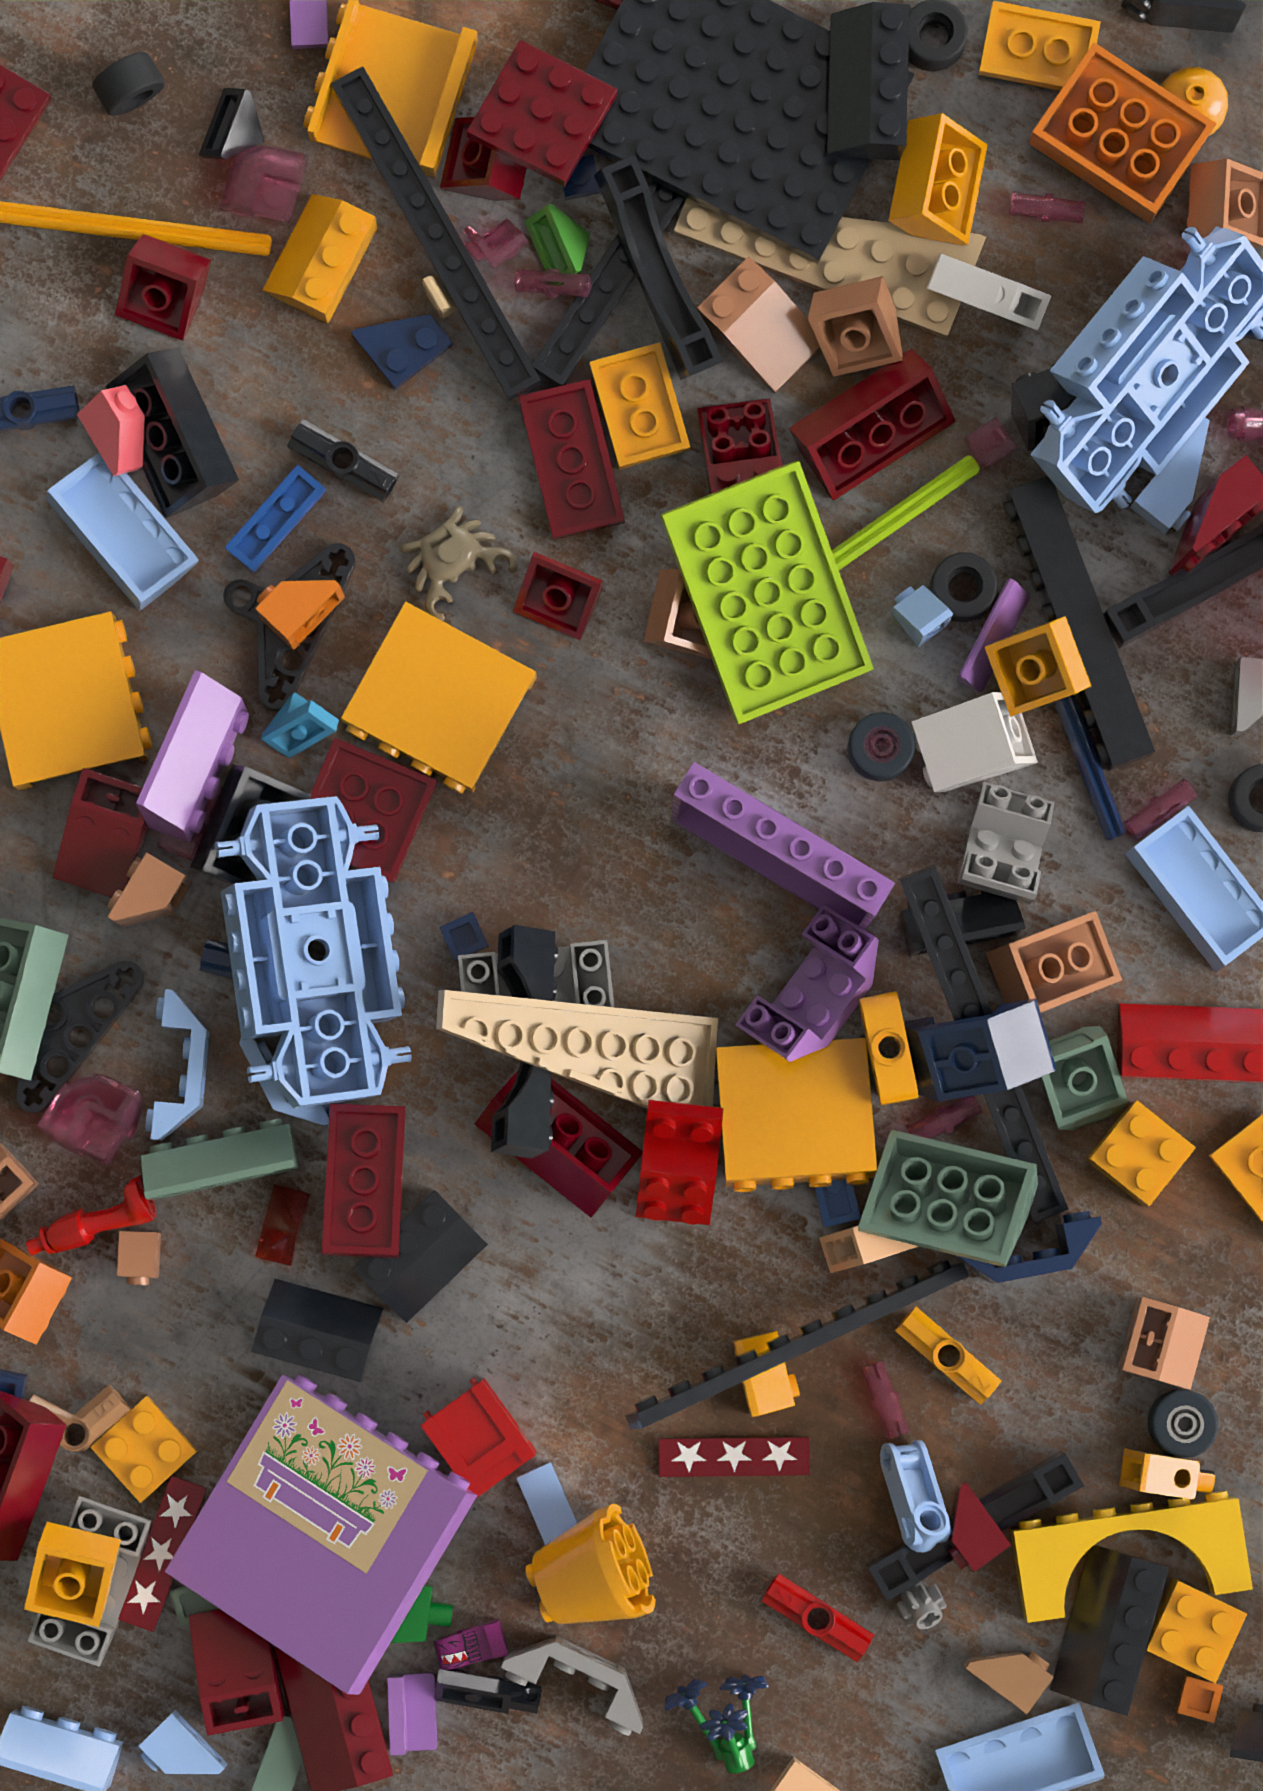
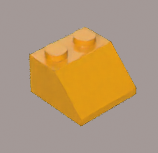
(770, 1389)

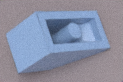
(921, 614)
(180, 1749)

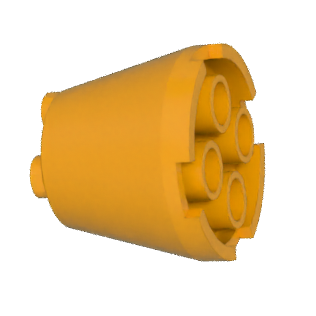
(593, 1572)

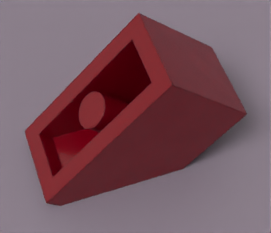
(974, 1533)

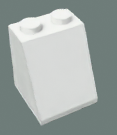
(972, 743)

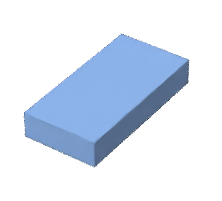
(547, 1502)

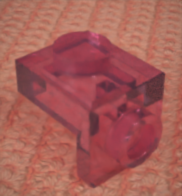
(496, 245)

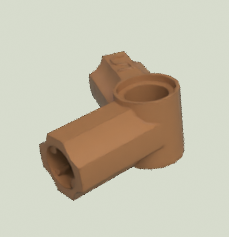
(94, 1417)

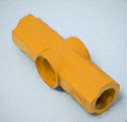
(966, 1372)

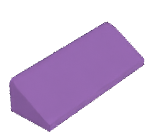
(998, 626)

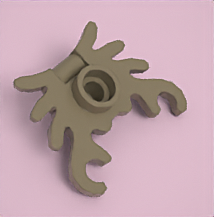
(448, 554)

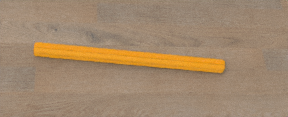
(134, 228)

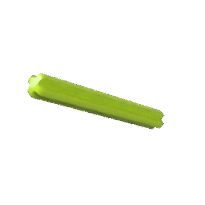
(905, 511)

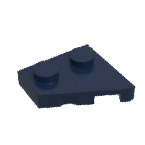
(403, 346)

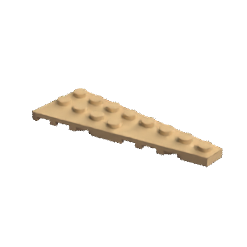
(854, 254)
(605, 1048)

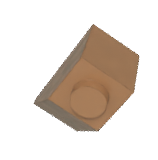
(1013, 1676)

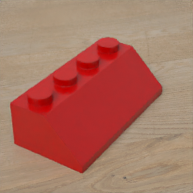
(1190, 1043)

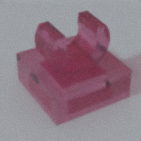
(990, 442)

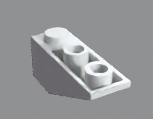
(988, 291)

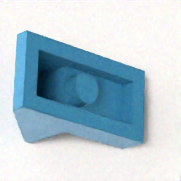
(298, 726)

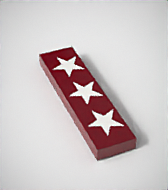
(734, 1456)
(151, 1582)

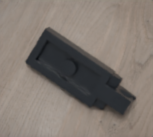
(486, 1692)

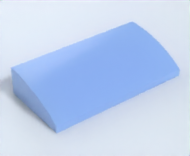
(121, 531)
(1200, 888)
(1031, 1755)

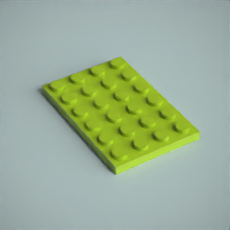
(766, 592)

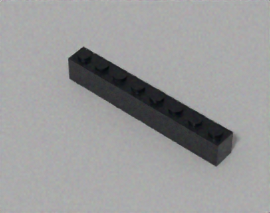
(1069, 593)

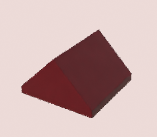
(558, 596)

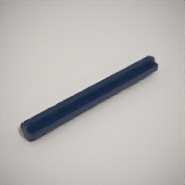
(1090, 767)

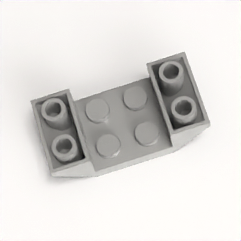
(1006, 843)
(580, 974)
(83, 1640)
(527, 1664)

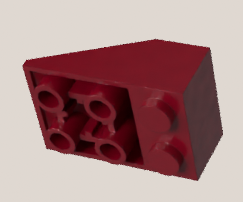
(738, 442)
(1219, 512)
(101, 834)
(234, 1674)

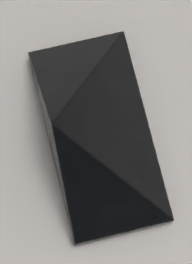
(233, 126)

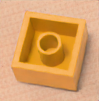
(1037, 666)
(1140, 1153)
(72, 1574)
(1194, 1630)

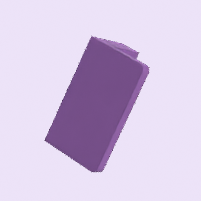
(412, 1712)

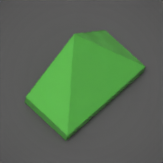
(558, 240)

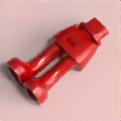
(79, 1228)

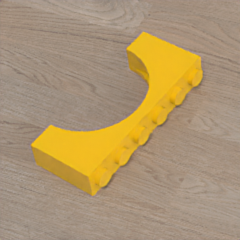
(1051, 1551)

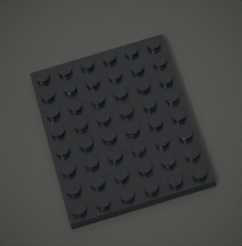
(729, 113)

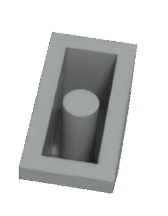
(1247, 694)

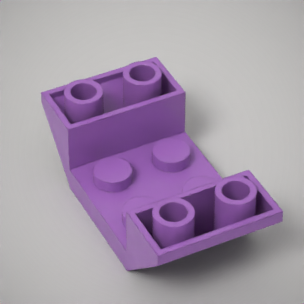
(820, 991)

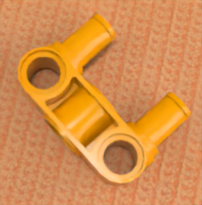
(894, 1076)

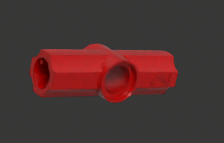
(839, 1629)

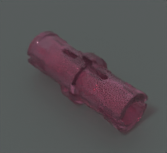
(1047, 207)
(573, 283)
(1160, 809)
(946, 1118)
(885, 1400)

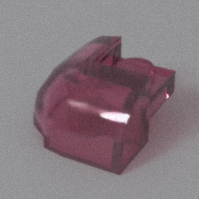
(264, 183)
(93, 1116)

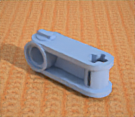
(915, 1495)

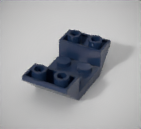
(979, 1052)
(1073, 1239)

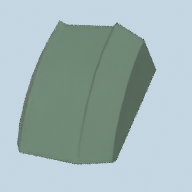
(1085, 1080)

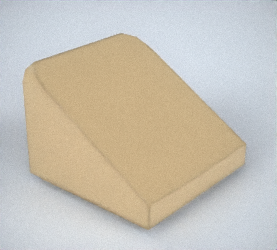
(438, 296)

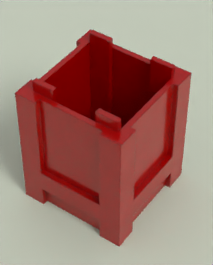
(479, 1437)

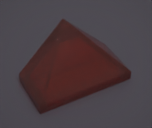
(282, 1225)

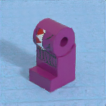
(471, 1645)

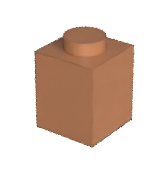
(138, 1256)

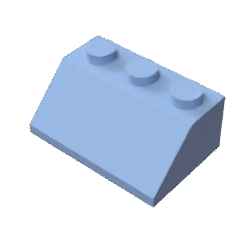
(59, 1750)

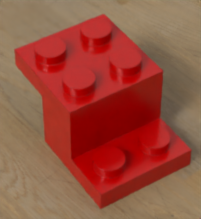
(679, 1162)

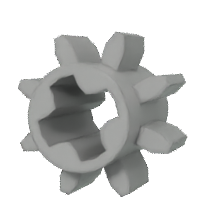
(922, 1605)

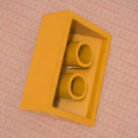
(938, 180)
(321, 256)

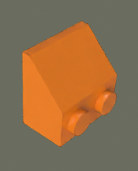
(297, 607)
(28, 1292)

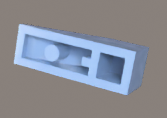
(1170, 493)

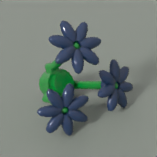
(734, 1748)

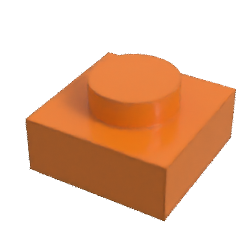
(1199, 1698)

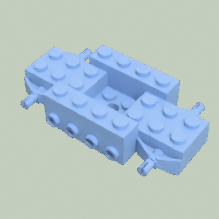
(1151, 367)
(323, 1006)

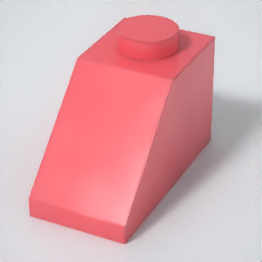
(116, 428)

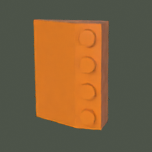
(1121, 133)

